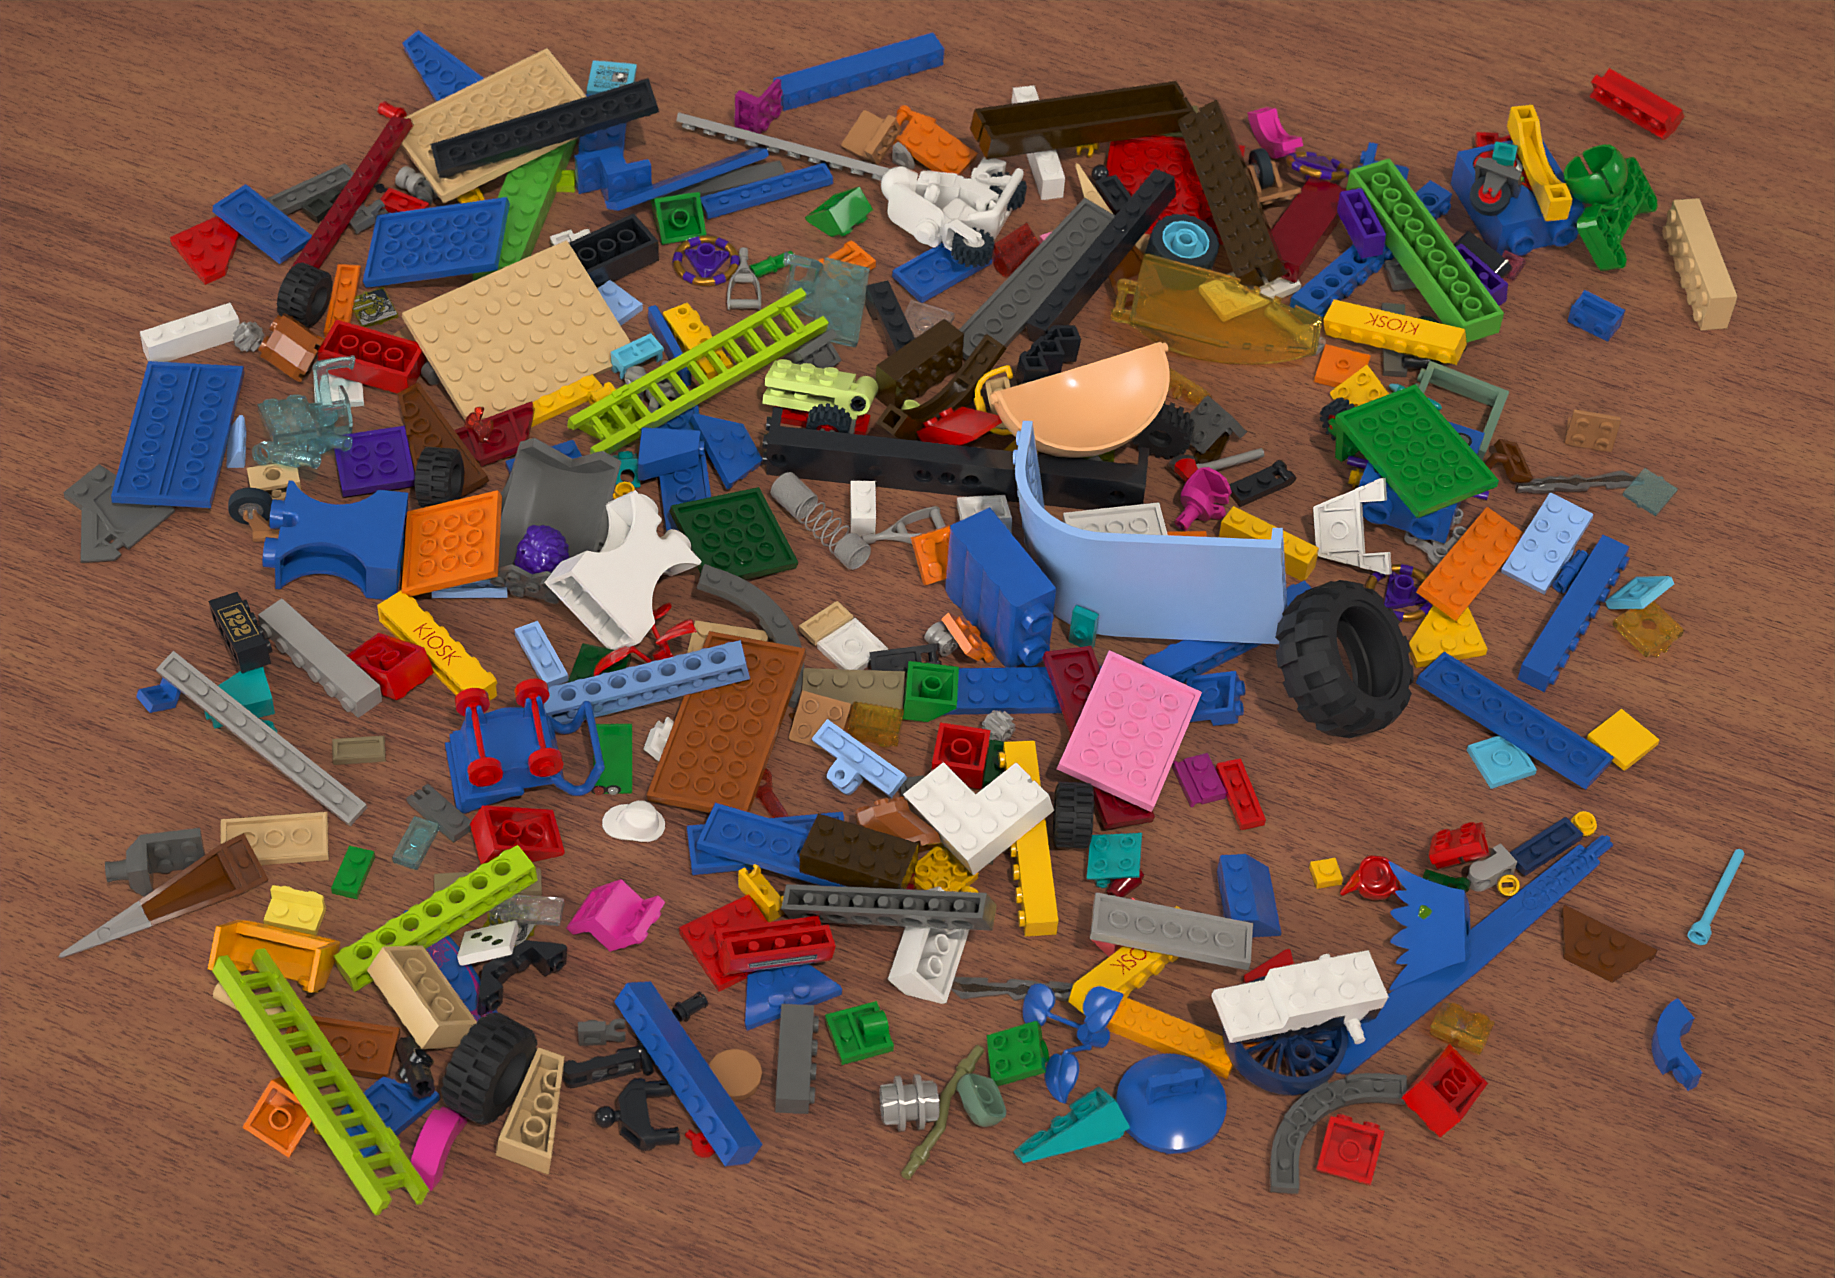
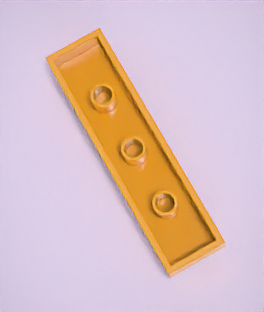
(1170, 1035)

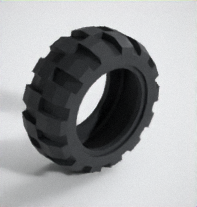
(1315, 669)

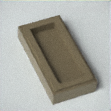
(358, 750)

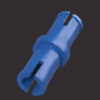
(1570, 571)

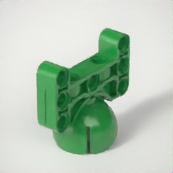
(1616, 193)

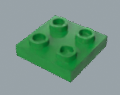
(859, 1032)
(1017, 1053)

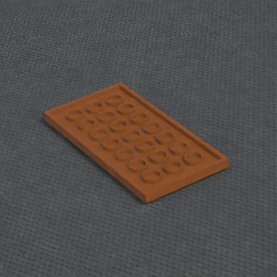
(728, 731)

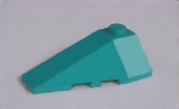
(1090, 1122)

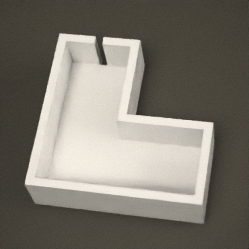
(979, 824)

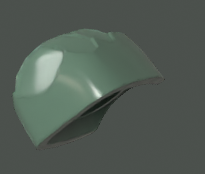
(981, 1099)

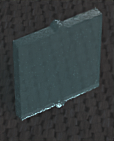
(1650, 492)

